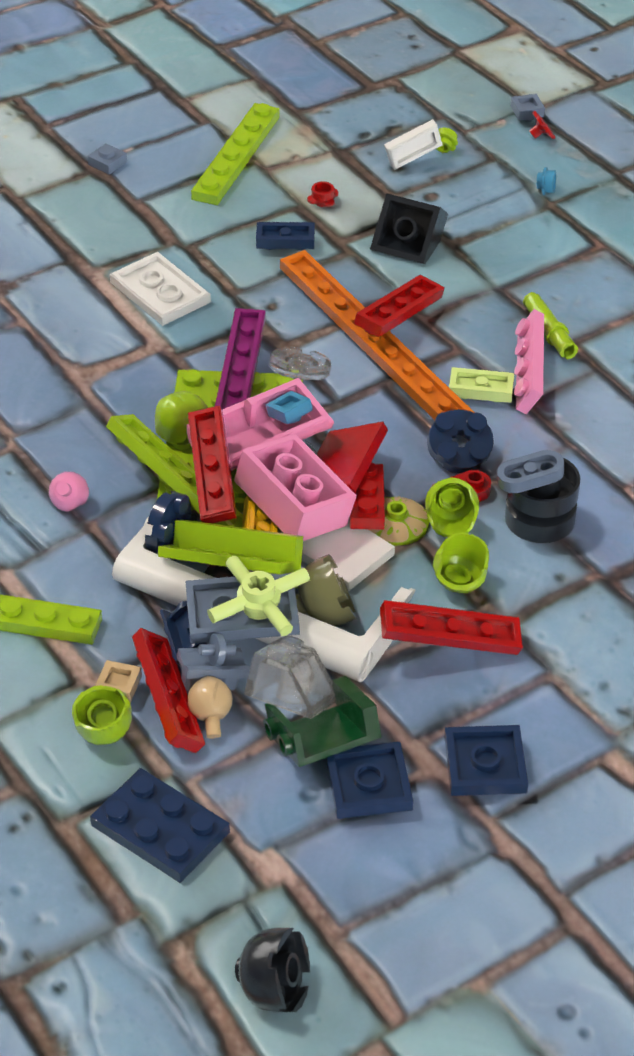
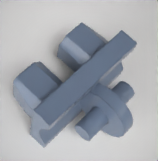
(214, 660)

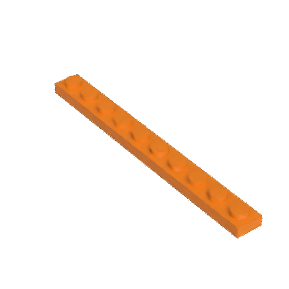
(385, 350)

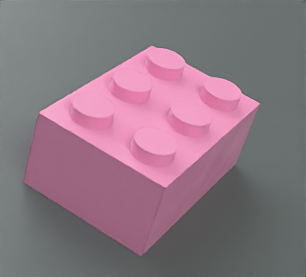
(294, 487)

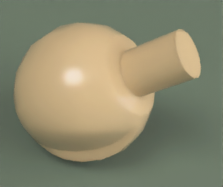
(209, 702)

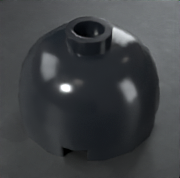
(273, 970)

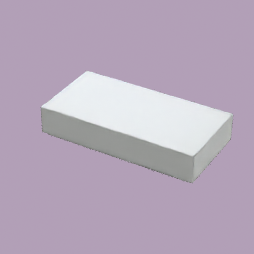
(413, 144)

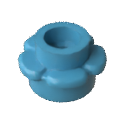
(546, 181)

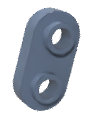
(530, 471)

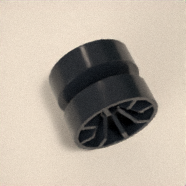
(546, 511)

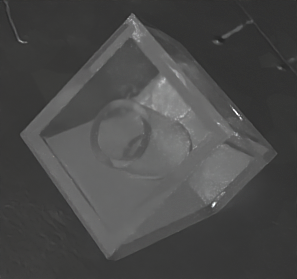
(290, 678)

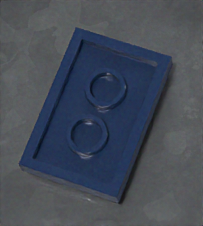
(160, 824)

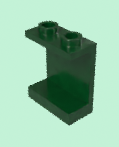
(330, 732)

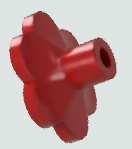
(540, 127)

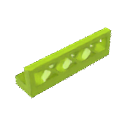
(217, 543)

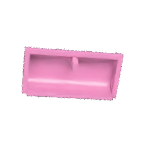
(249, 423)

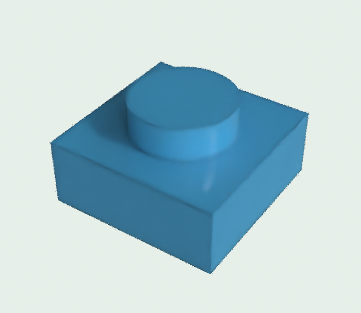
(289, 407)

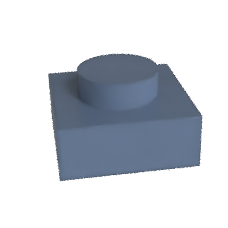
(525, 105)
(107, 159)

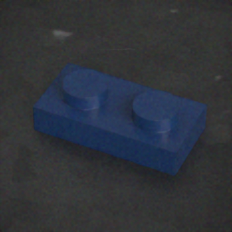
(285, 235)

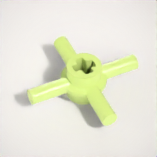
(258, 595)

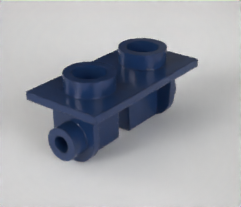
(177, 628)

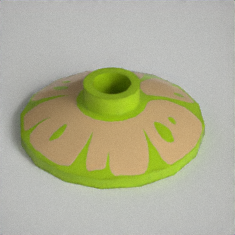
(404, 521)

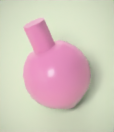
(68, 491)

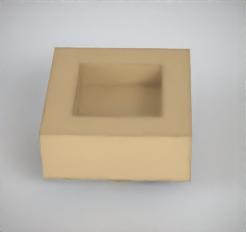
(120, 676)

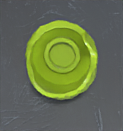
(172, 415)
(451, 506)
(461, 562)
(102, 714)

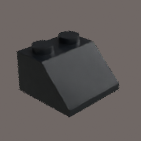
(408, 229)

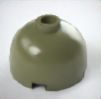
(325, 594)

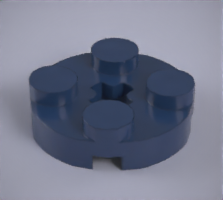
(460, 423)
(163, 516)

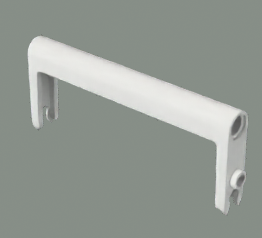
(337, 648)

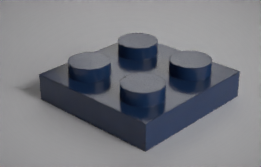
(485, 760)
(369, 780)

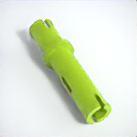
(554, 331)

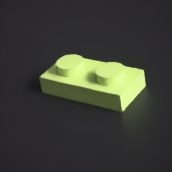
(482, 384)

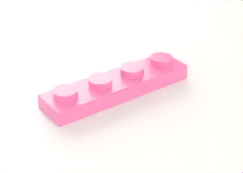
(530, 361)

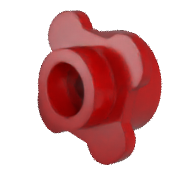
(323, 194)

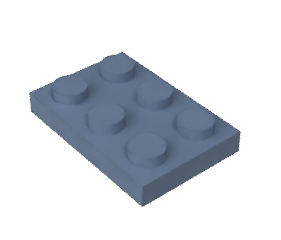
(209, 593)

